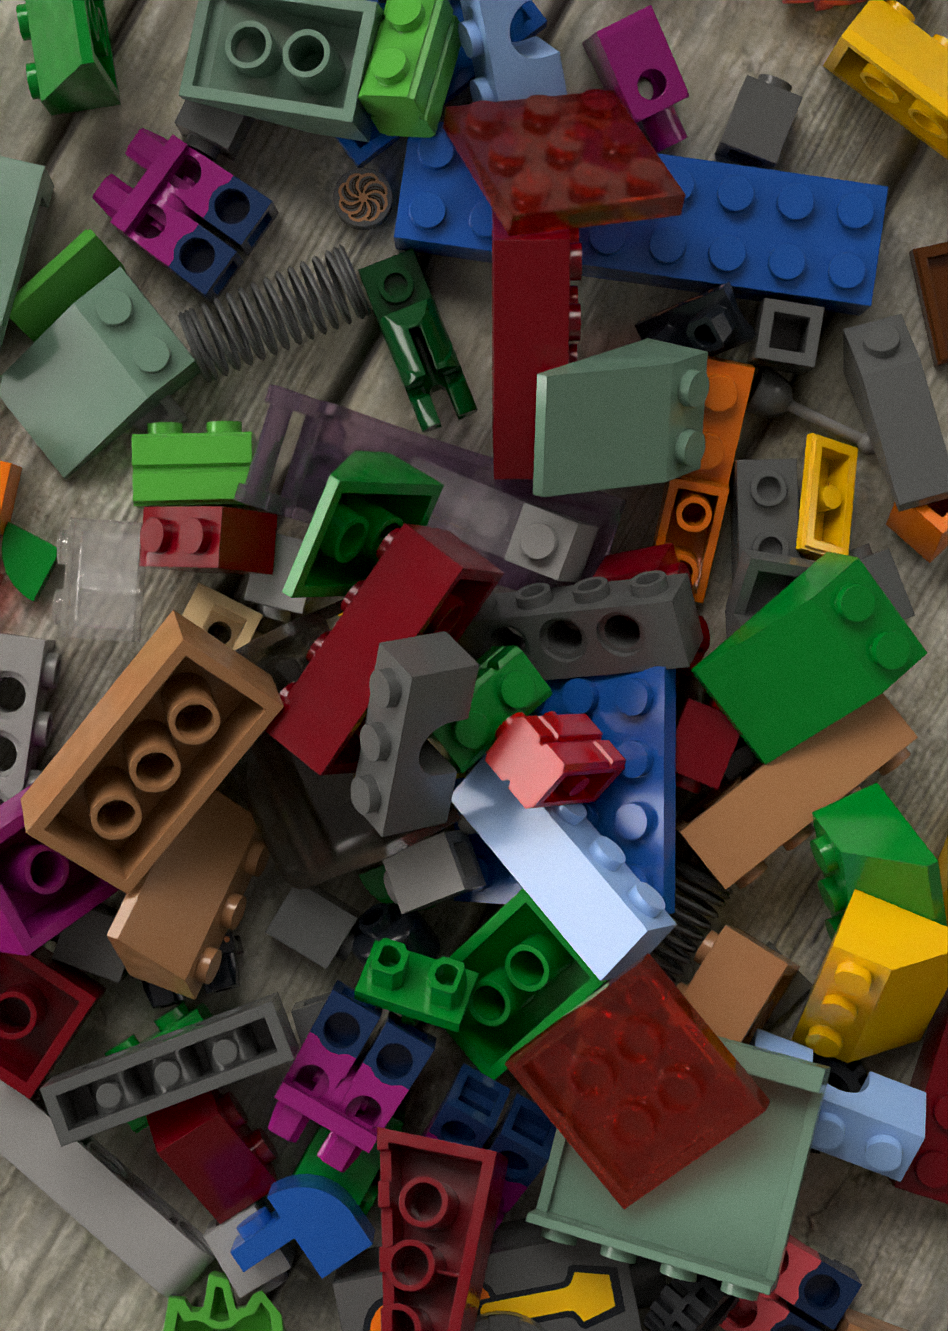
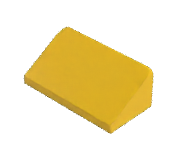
(826, 497)

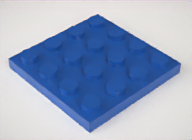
(640, 805)

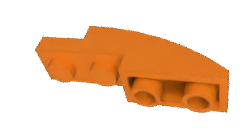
(696, 501)

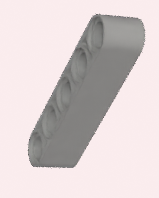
(103, 1196)

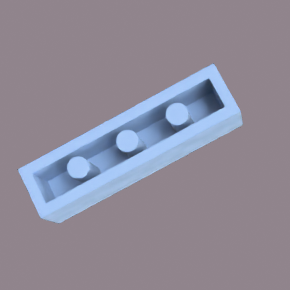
(568, 873)

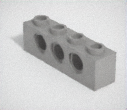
(30, 727)

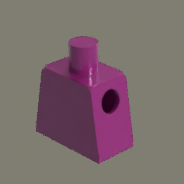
(635, 50)

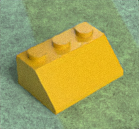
(897, 69)
(875, 982)

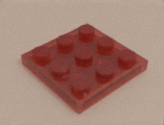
(562, 162)
(637, 1081)

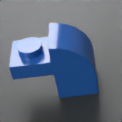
(313, 1212)

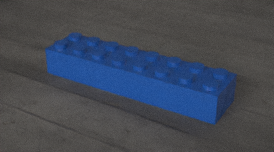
(738, 225)

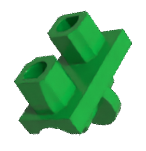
(416, 985)

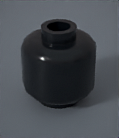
(387, 922)

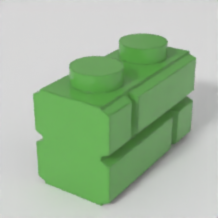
(411, 67)
(190, 467)

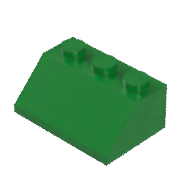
(874, 849)
(523, 983)

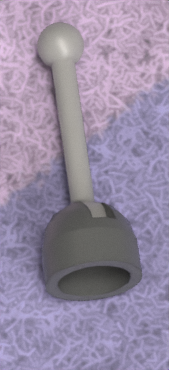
(772, 396)

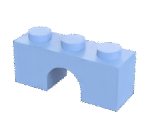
(504, 67)
(868, 1128)

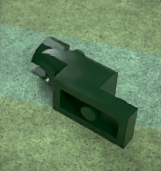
(416, 337)

